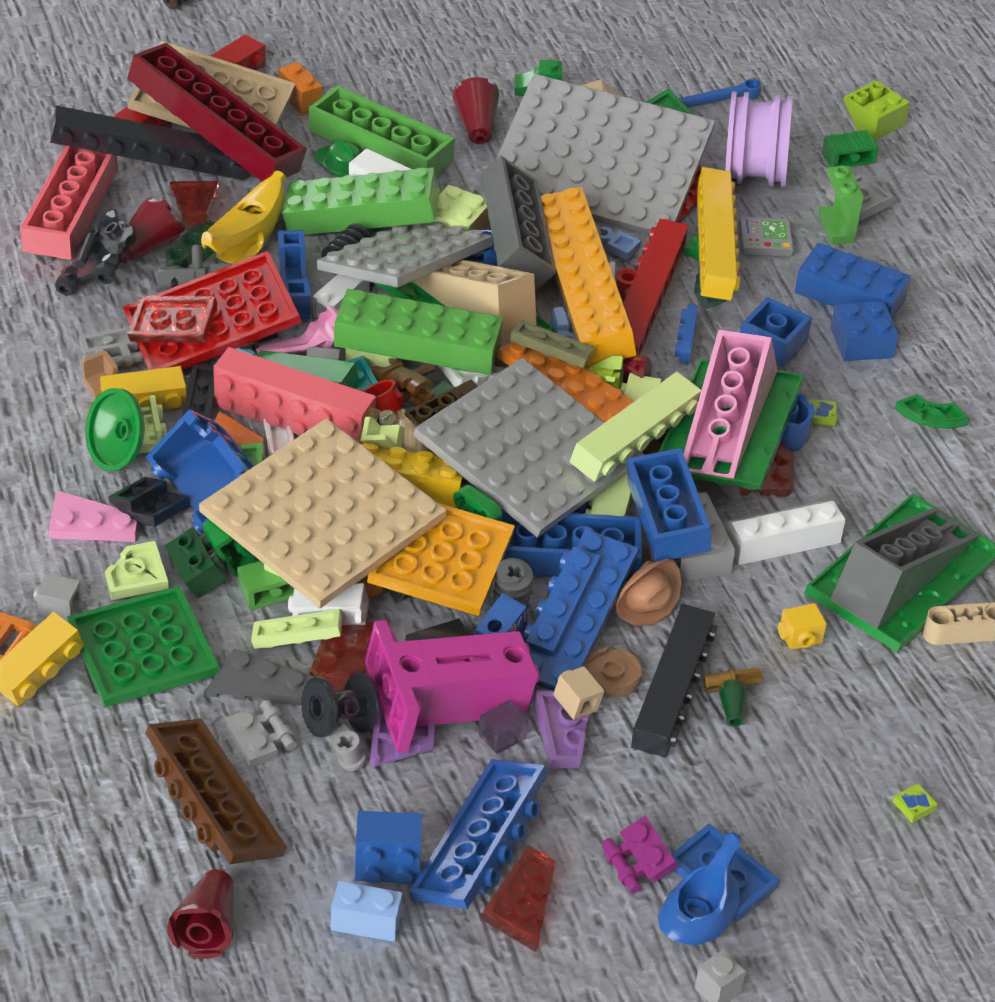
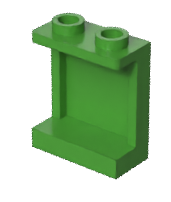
(843, 217)

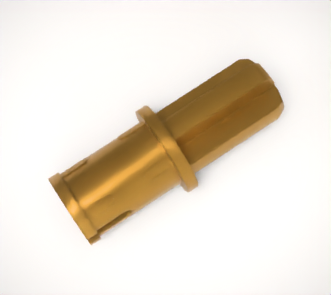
(713, 681)

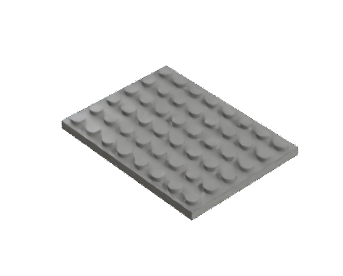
(621, 151)

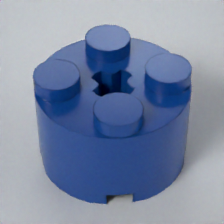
(799, 424)

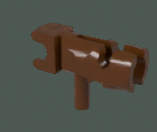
(409, 382)

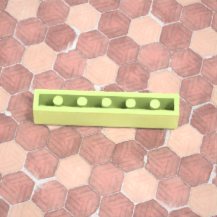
(635, 427)

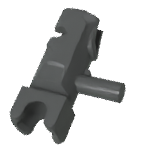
(175, 275)

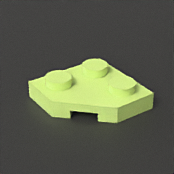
(136, 572)

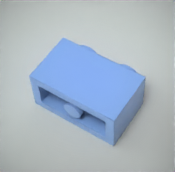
(366, 911)

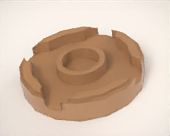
(615, 671)

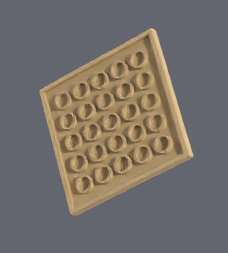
(322, 512)

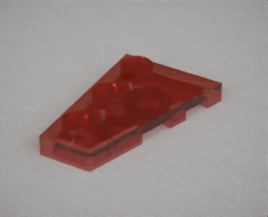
(522, 899)

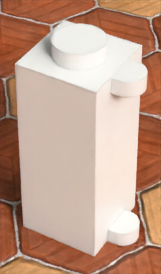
(334, 292)
(352, 604)

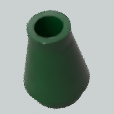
(733, 700)

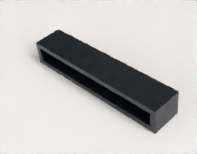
(673, 681)

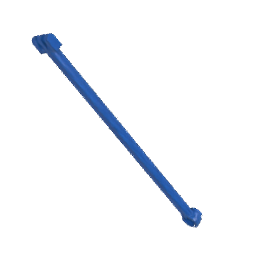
(750, 85)

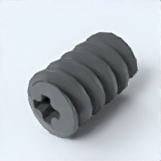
(514, 580)

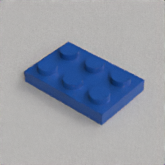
(753, 878)

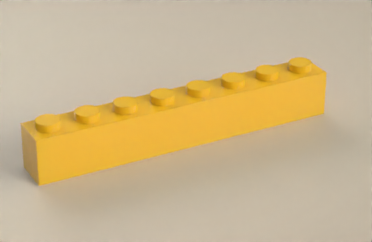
(717, 234)

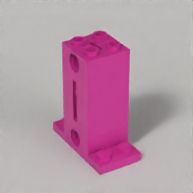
(447, 678)

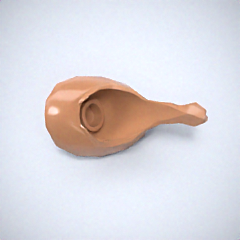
(650, 592)

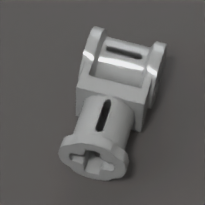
(346, 747)

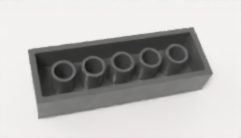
(518, 221)

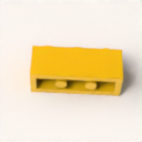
(164, 383)
(38, 658)

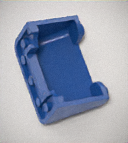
(198, 460)

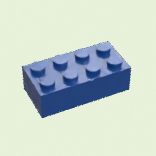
(844, 278)
(668, 505)

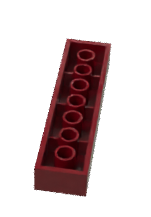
(216, 112)

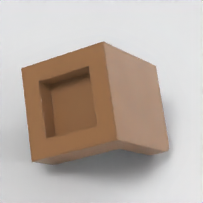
(95, 366)

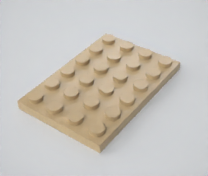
(261, 91)

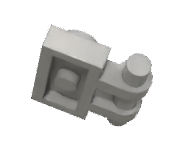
(114, 342)
(251, 737)

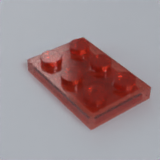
(172, 319)

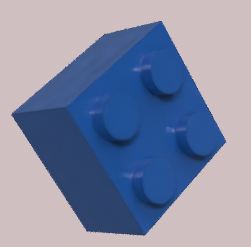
(782, 323)
(864, 331)
(388, 847)

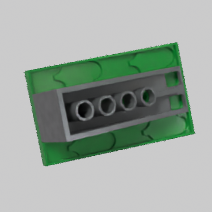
(902, 571)

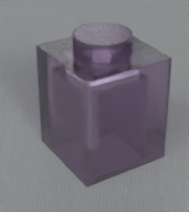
(503, 726)

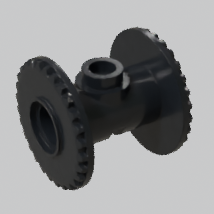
(357, 703)

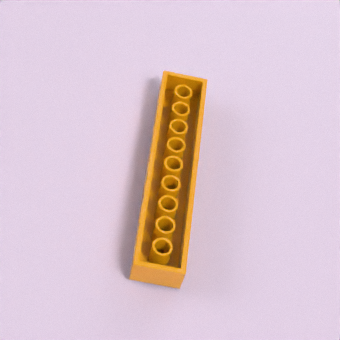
(586, 277)

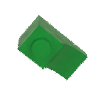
(547, 68)

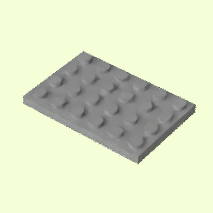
(405, 253)

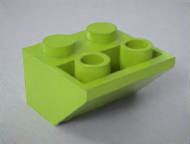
(877, 109)

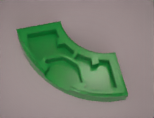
(932, 414)

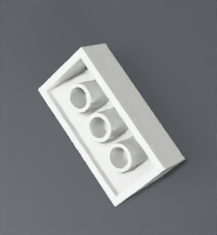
(785, 531)

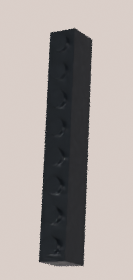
(141, 142)

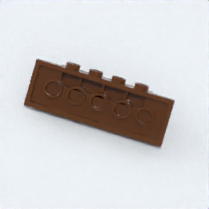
(212, 792)

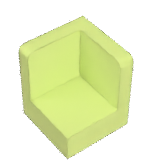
(383, 436)

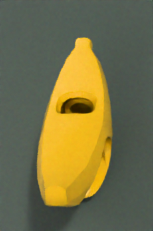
(249, 223)

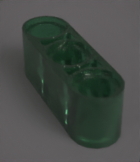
(181, 251)

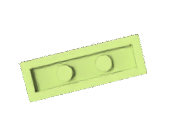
(297, 629)

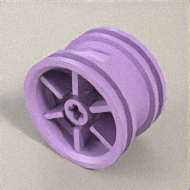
(758, 138)

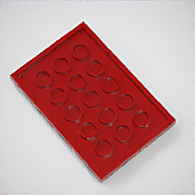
(249, 308)

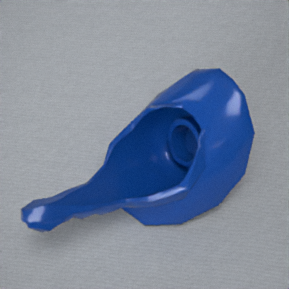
(703, 900)

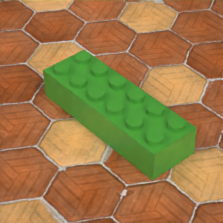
(384, 131)
(366, 200)
(418, 331)

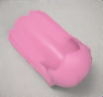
(318, 334)

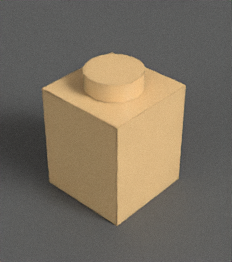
(578, 692)

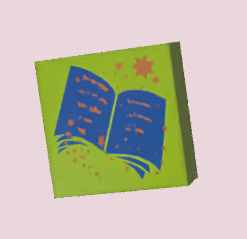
(824, 412)
(915, 803)

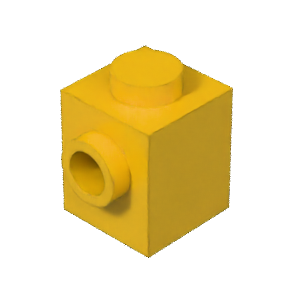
(802, 626)

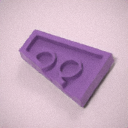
(560, 733)

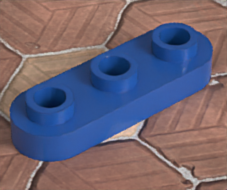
(686, 333)

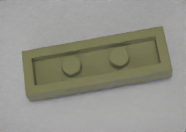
(551, 344)

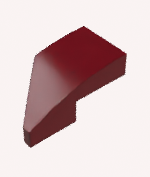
(638, 366)

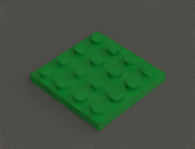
(143, 646)

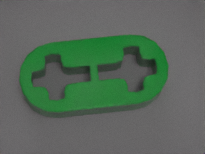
(475, 502)

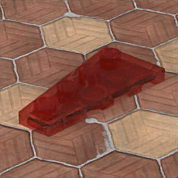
(194, 199)

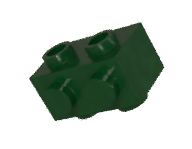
(195, 561)

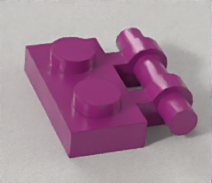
(648, 849)

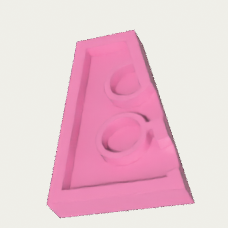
(89, 520)

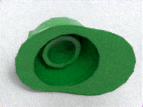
(337, 157)

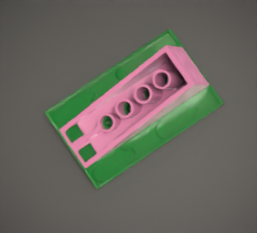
(737, 413)

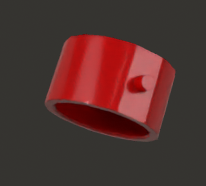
(387, 395)

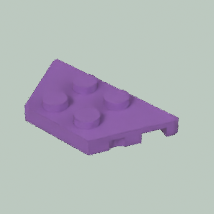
(384, 750)

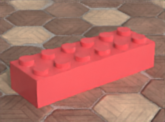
(67, 202)
(286, 395)

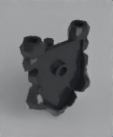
(98, 253)

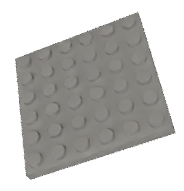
(517, 445)

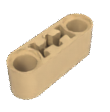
(960, 624)

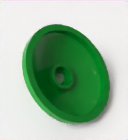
(114, 429)

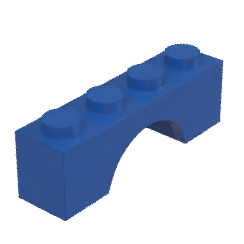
(293, 269)

